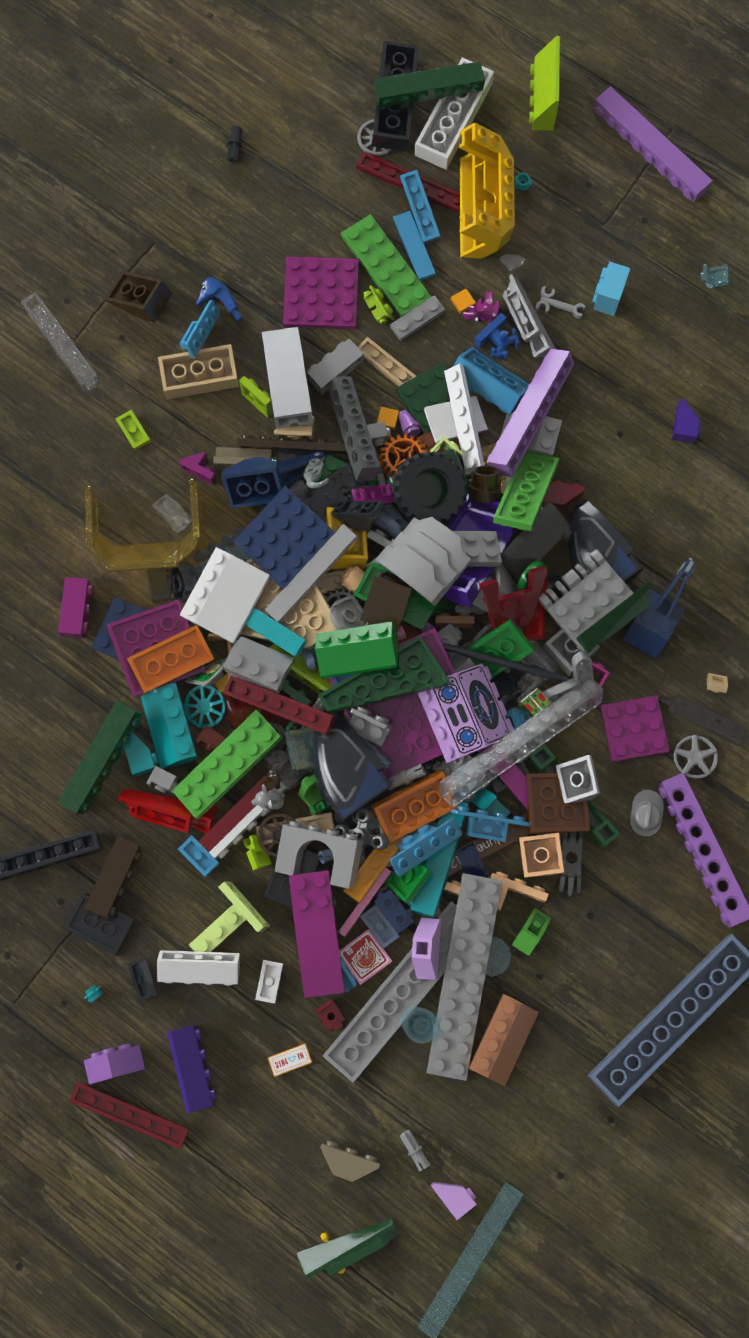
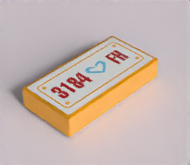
(289, 1060)

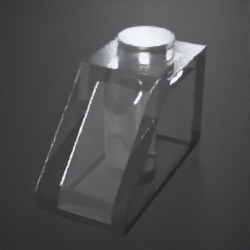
(172, 513)

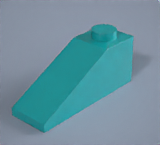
(140, 757)

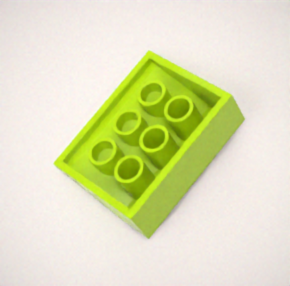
(545, 86)

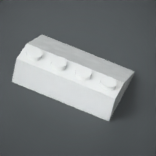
(225, 595)

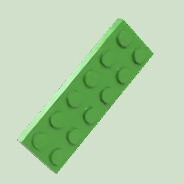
(385, 265)
(526, 491)
(227, 764)

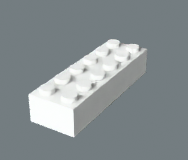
(451, 114)

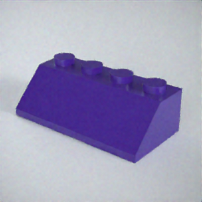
(191, 1069)

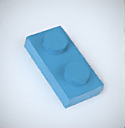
(198, 856)

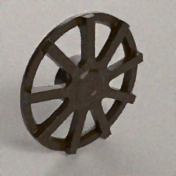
(276, 833)

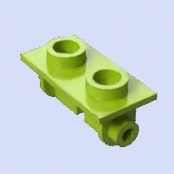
(375, 298)

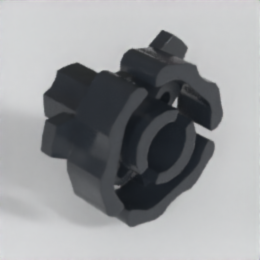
(183, 580)

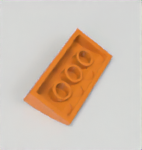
(411, 807)

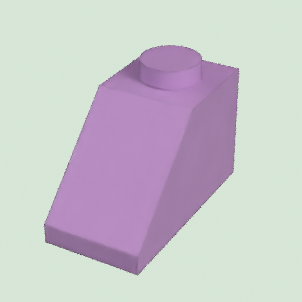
(455, 1198)

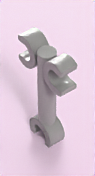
(547, 301)

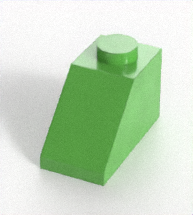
(531, 931)

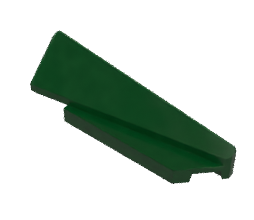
(615, 618)
(346, 1249)

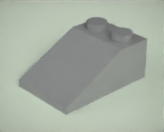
(545, 438)

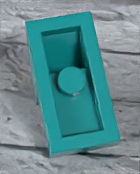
(488, 802)

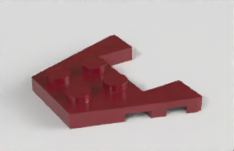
(517, 605)

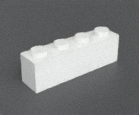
(198, 967)

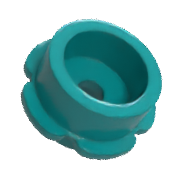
(525, 178)
(93, 993)

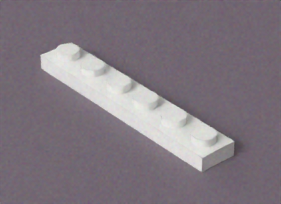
(464, 418)

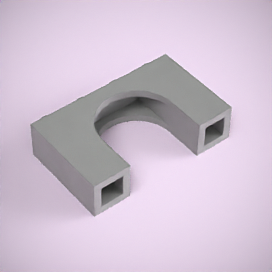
(345, 850)

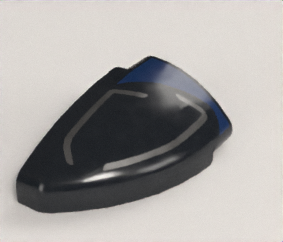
(594, 531)
(347, 769)

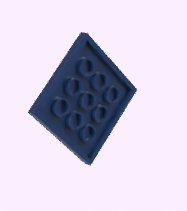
(284, 537)

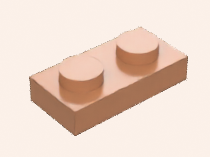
(459, 621)

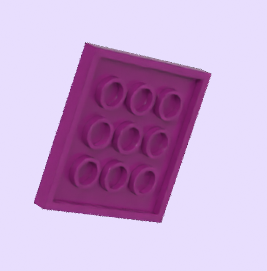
(321, 292)
(144, 631)

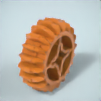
(394, 448)

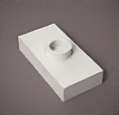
(269, 981)

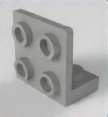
(368, 726)

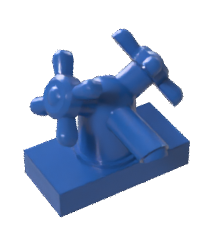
(497, 337)

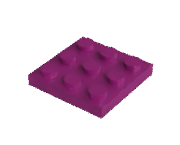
(634, 728)

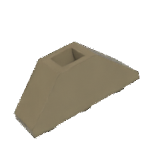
(347, 1163)

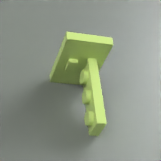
(229, 920)

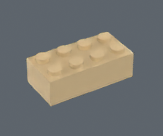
(208, 372)

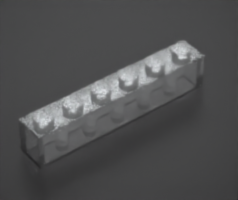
(60, 342)

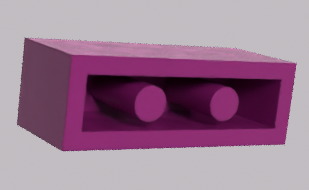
(75, 608)

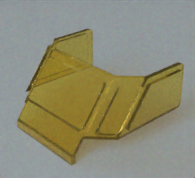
(140, 555)

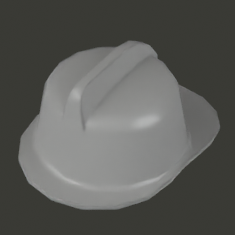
(647, 813)

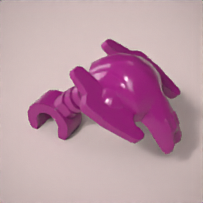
(483, 310)

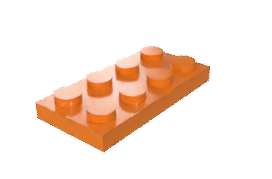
(170, 659)

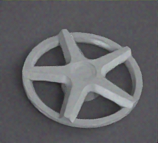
(695, 756)

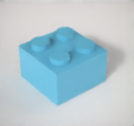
(610, 288)

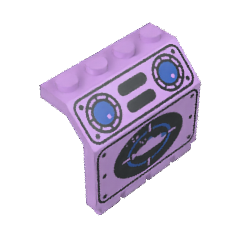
(466, 713)

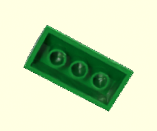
(357, 650)

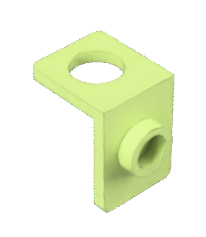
(446, 444)

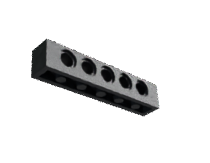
(50, 854)

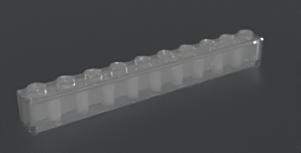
(521, 742)

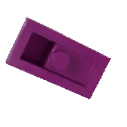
(194, 466)

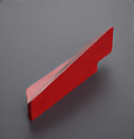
(165, 811)

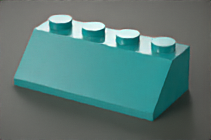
(169, 726)

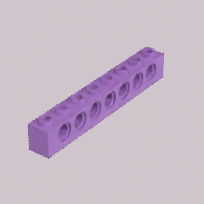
(715, 855)

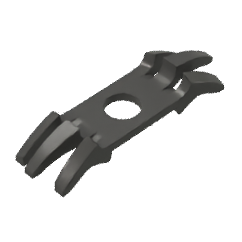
(571, 870)

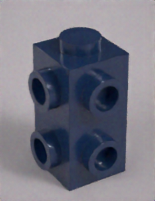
(394, 912)

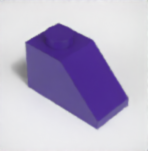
(686, 424)

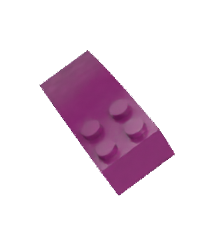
(316, 934)

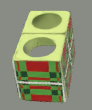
(534, 702)

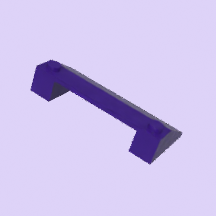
(476, 517)

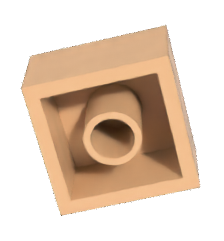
(542, 855)

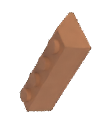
(503, 1040)

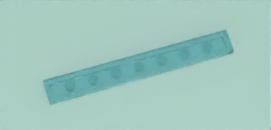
(470, 1260)

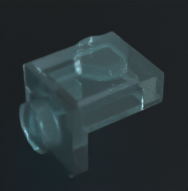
(715, 276)

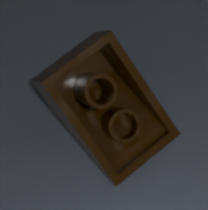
(139, 295)

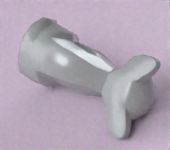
(268, 799)

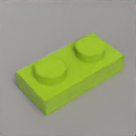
(133, 430)

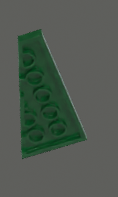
(415, 673)

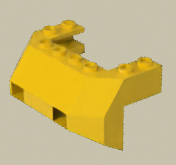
(485, 192)

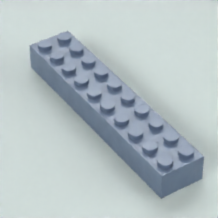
(672, 1021)

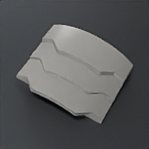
(426, 558)

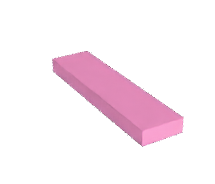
(357, 912)

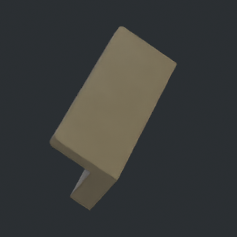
(228, 457)

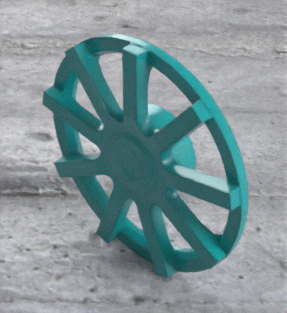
(204, 706)

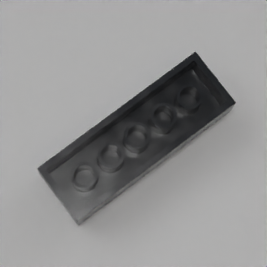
(393, 124)

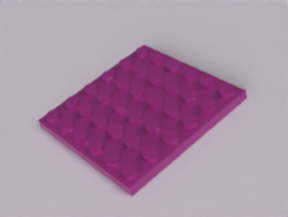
(411, 734)

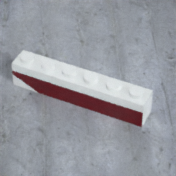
(236, 822)

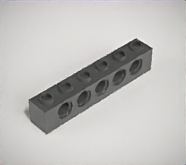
(353, 429)

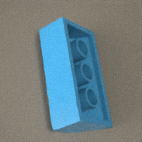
(492, 380)

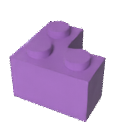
(113, 1063)

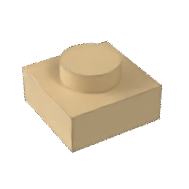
(717, 683)

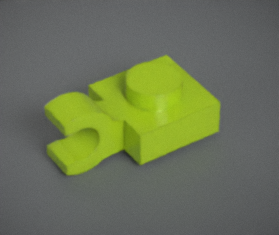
(256, 855)

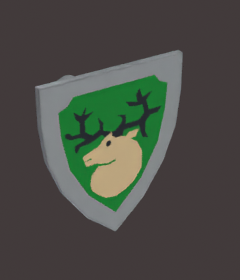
(210, 676)

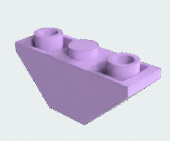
(426, 948)

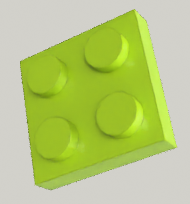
(254, 395)

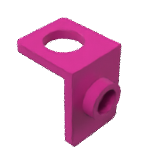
(599, 669)

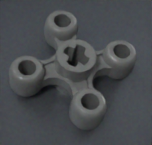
(377, 841)

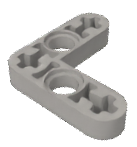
(581, 672)

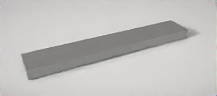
(311, 573)

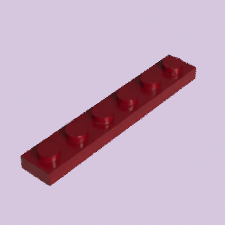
(279, 705)
(129, 1115)

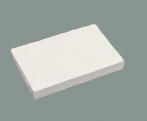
(442, 420)

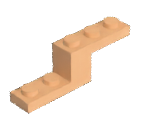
(518, 886)

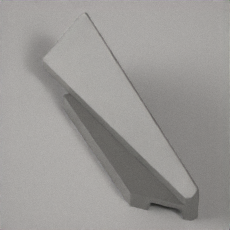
(527, 319)

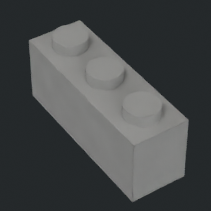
(335, 364)

